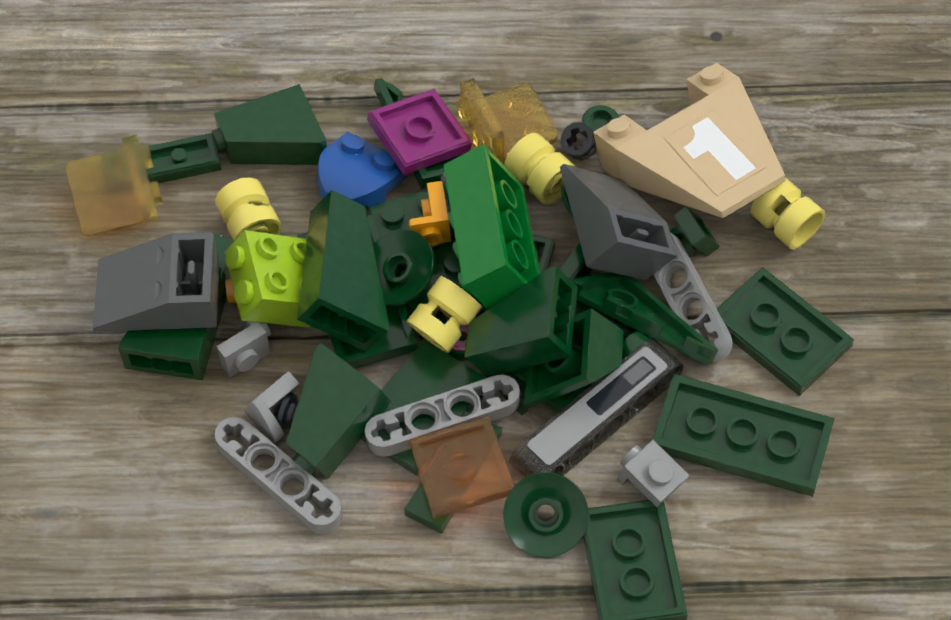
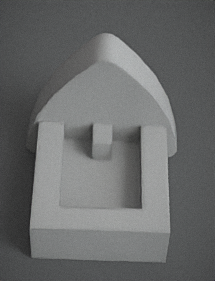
(261, 407)

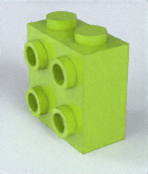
(267, 276)

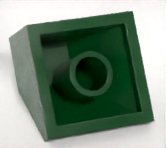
(594, 353)

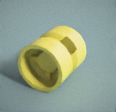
(538, 166)
(247, 207)
(790, 215)
(454, 304)

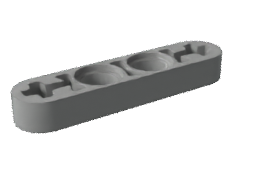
(690, 291)
(440, 409)
(281, 471)

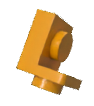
(435, 220)

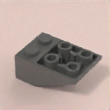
(616, 225)
(159, 285)

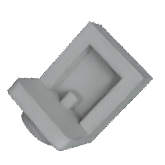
(245, 348)
(652, 472)

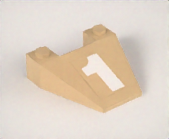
(701, 157)

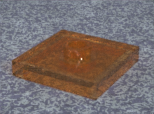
(461, 467)

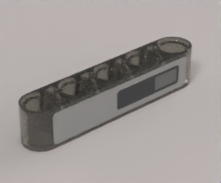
(598, 412)

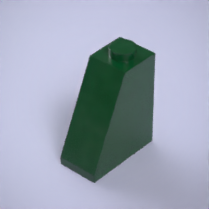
(271, 130)
(525, 327)
(332, 412)

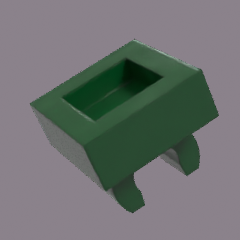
(695, 233)

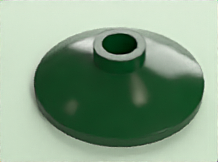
(400, 251)
(540, 535)

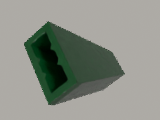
(341, 275)
(177, 351)

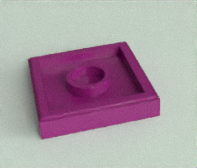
(419, 131)

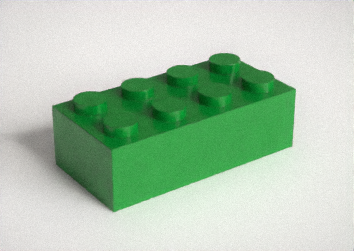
(489, 226)

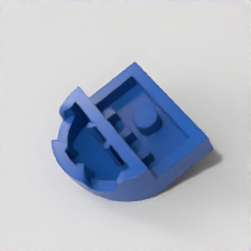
(357, 171)

